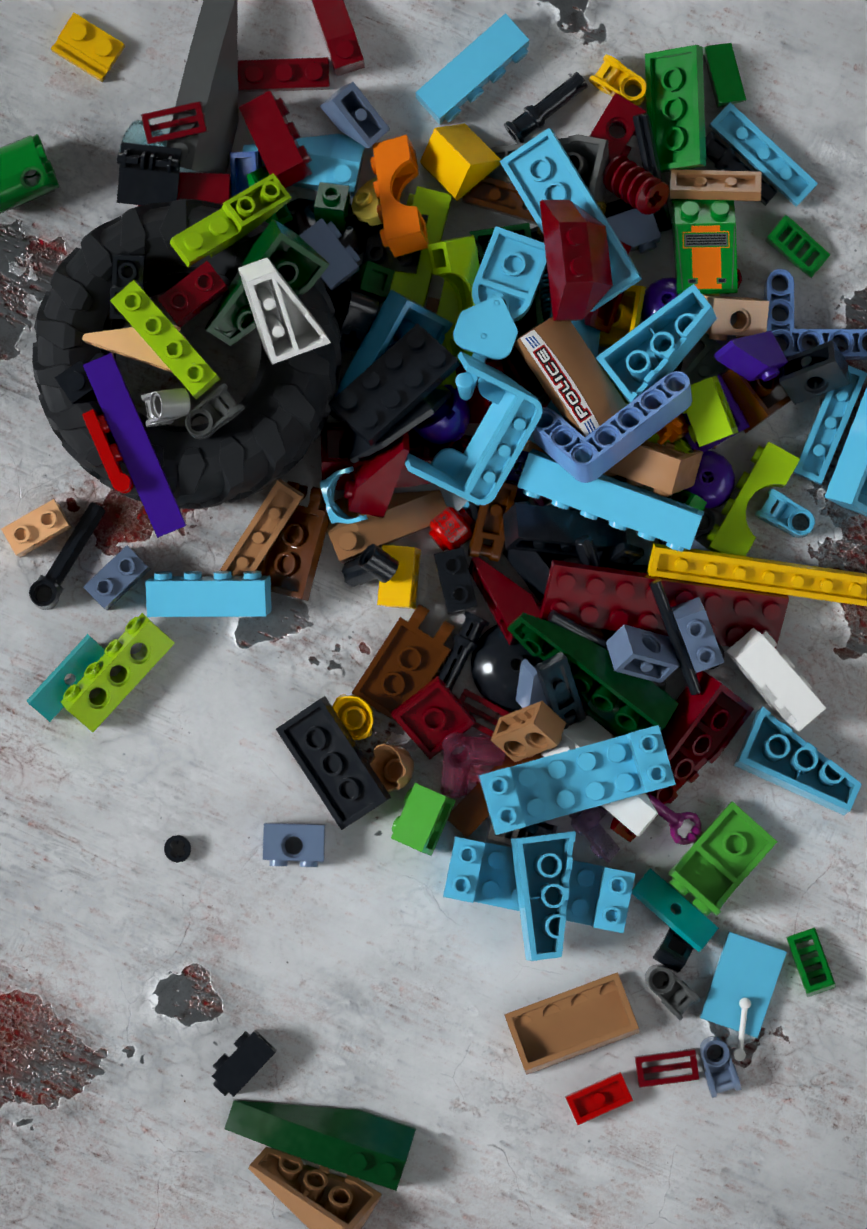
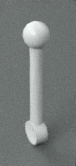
(739, 1053)

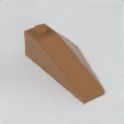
(404, 516)
(315, 1194)

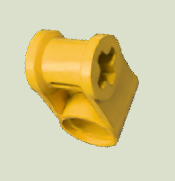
(617, 80)

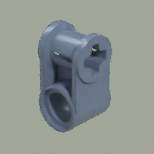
(719, 1072)

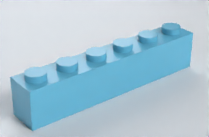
(612, 500)

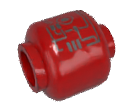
(451, 528)

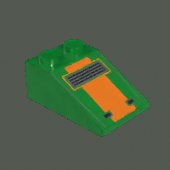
(705, 245)

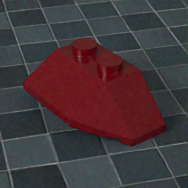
(575, 259)

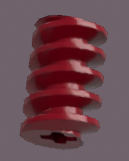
(635, 185)

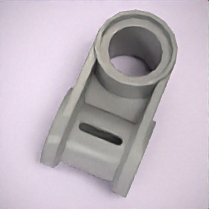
(166, 406)

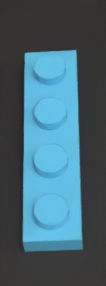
(763, 154)
(829, 428)

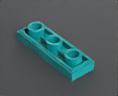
(50, 693)
(687, 920)

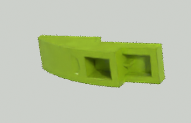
(232, 221)

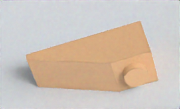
(126, 343)

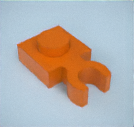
(674, 430)

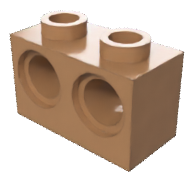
(528, 731)

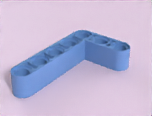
(794, 337)
(617, 437)

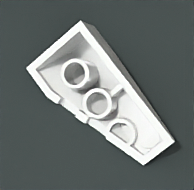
(634, 811)

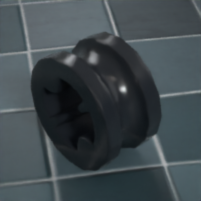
(187, 848)

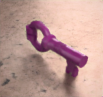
(676, 821)

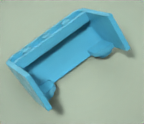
(494, 446)

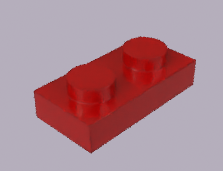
(599, 1098)

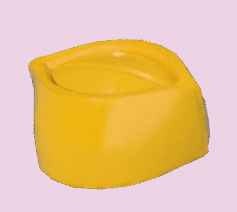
(355, 715)

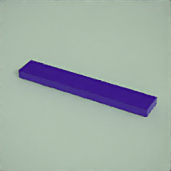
(134, 445)

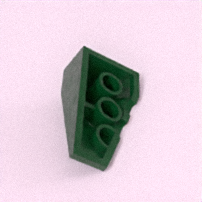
(294, 261)

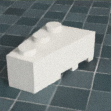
(279, 314)
(775, 679)

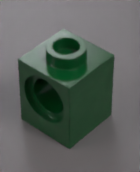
(333, 204)
(373, 280)

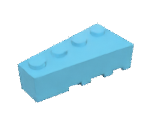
(657, 344)

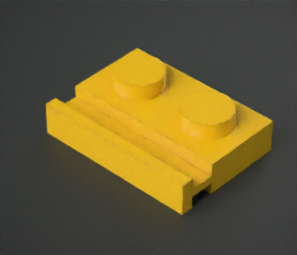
(87, 47)

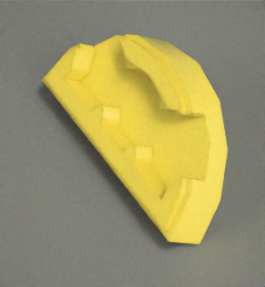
(365, 204)

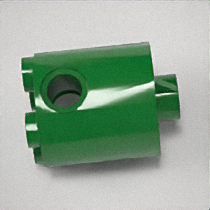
(24, 173)

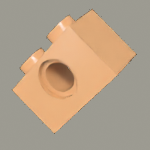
(751, 316)
(36, 528)

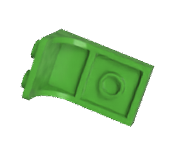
(721, 859)

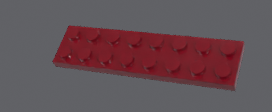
(619, 597)

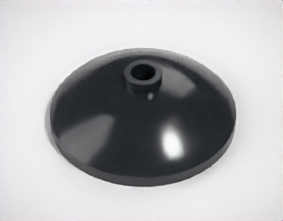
(493, 669)

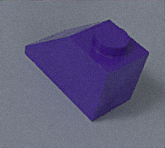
(753, 356)

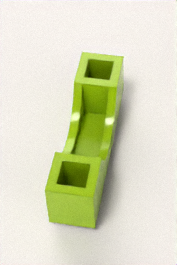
(458, 264)
(771, 469)

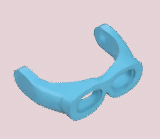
(334, 512)

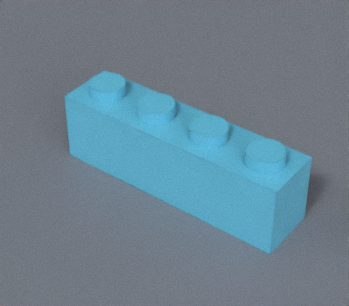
(472, 69)
(208, 595)

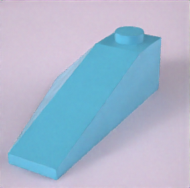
(334, 161)

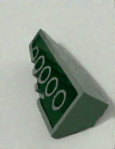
(609, 697)
(328, 1136)

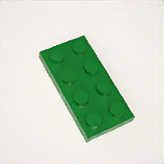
(677, 106)

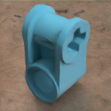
(784, 513)

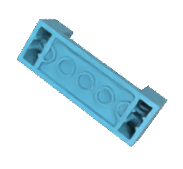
(577, 780)
(487, 876)

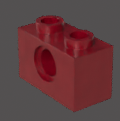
(617, 113)
(193, 294)

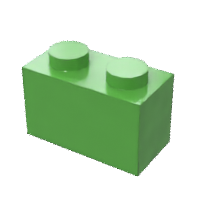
(422, 819)

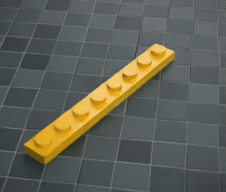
(759, 574)

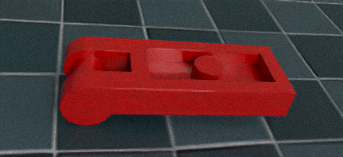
(108, 452)

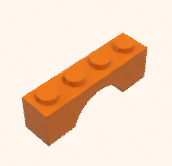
(395, 167)

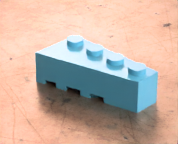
(796, 765)
(543, 889)

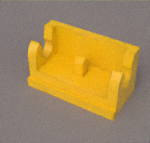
(403, 586)

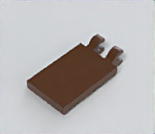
(298, 547)
(403, 663)

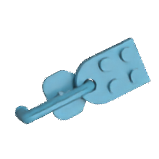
(500, 297)

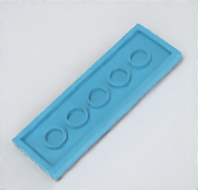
(545, 172)

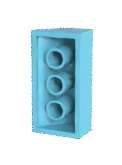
(849, 479)

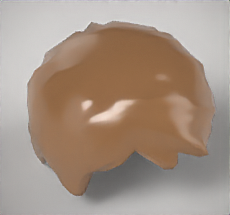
(392, 766)

